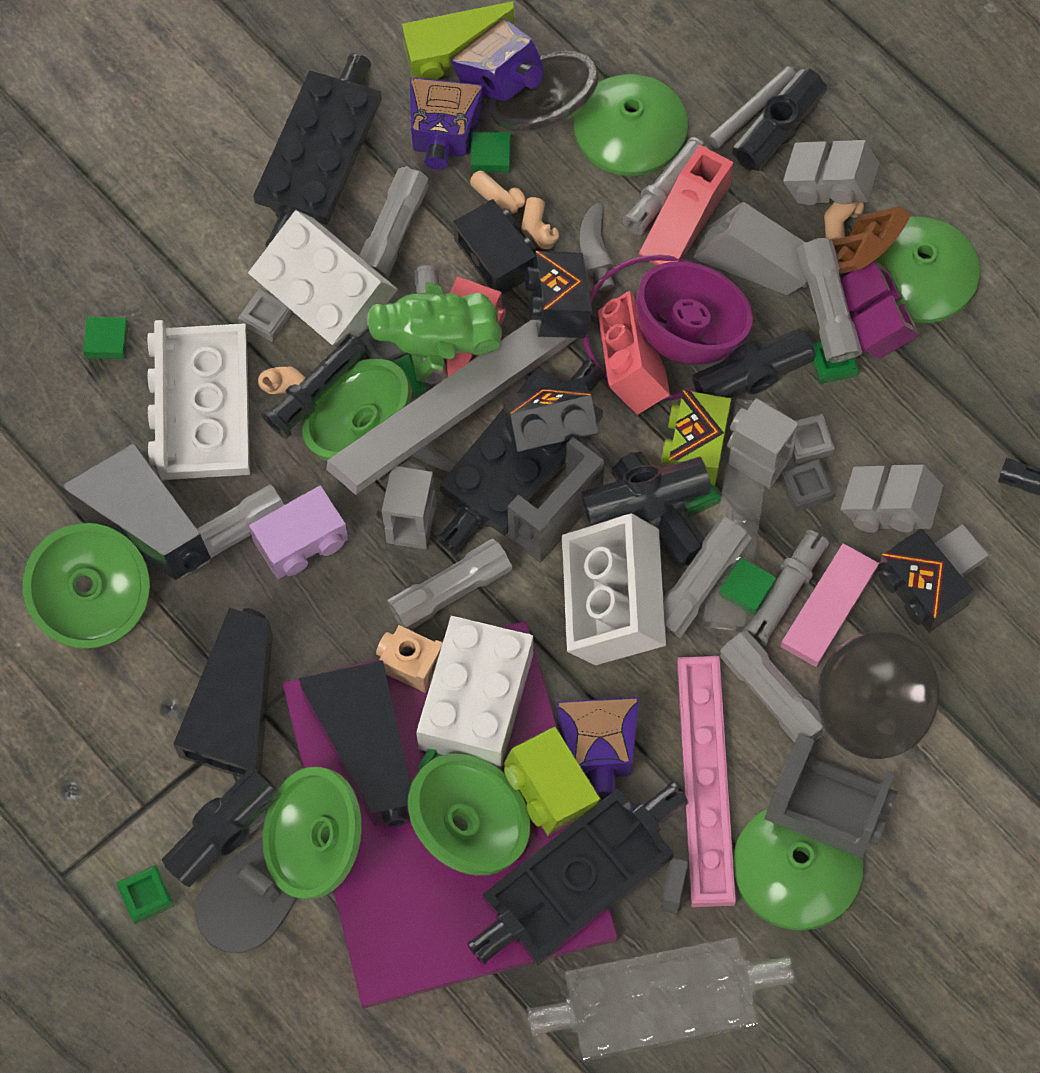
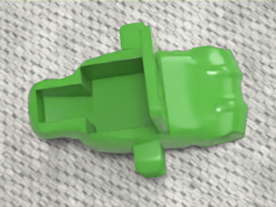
(437, 326)

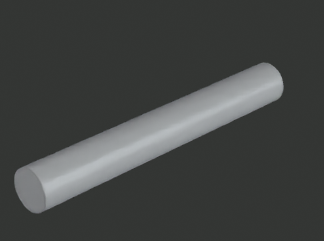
(750, 108)

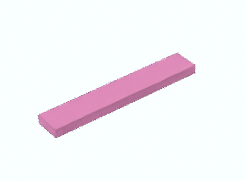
(705, 782)

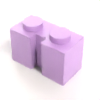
(298, 532)

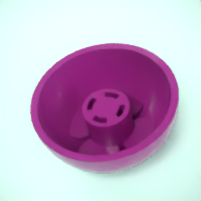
(692, 313)

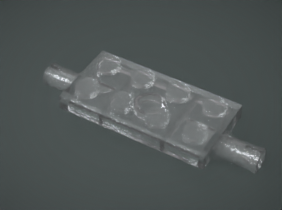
(660, 998)

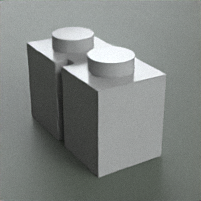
(843, 177)
(761, 442)
(901, 503)
(409, 506)

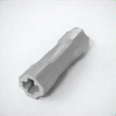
(402, 202)
(822, 273)
(235, 523)
(718, 551)
(475, 570)
(753, 666)

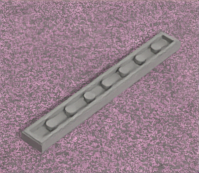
(442, 407)

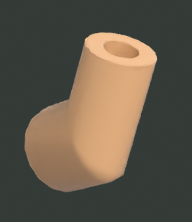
(492, 190)
(837, 215)
(534, 228)
(279, 379)

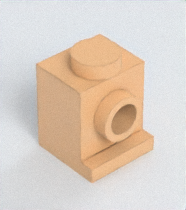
(412, 670)

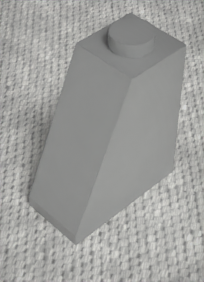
(753, 249)

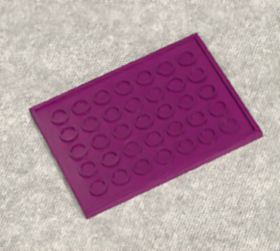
(401, 905)

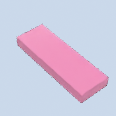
(829, 605)

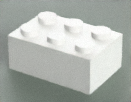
(321, 279)
(613, 590)
(475, 690)

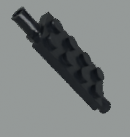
(318, 144)
(496, 472)
(578, 875)

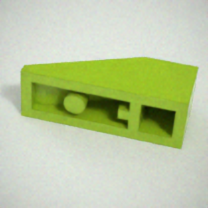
(438, 39)

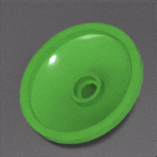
(626, 140)
(937, 285)
(356, 405)
(105, 609)
(478, 801)
(312, 833)
(792, 892)

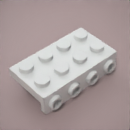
(199, 401)

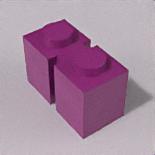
(874, 311)

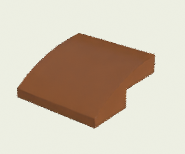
(869, 238)

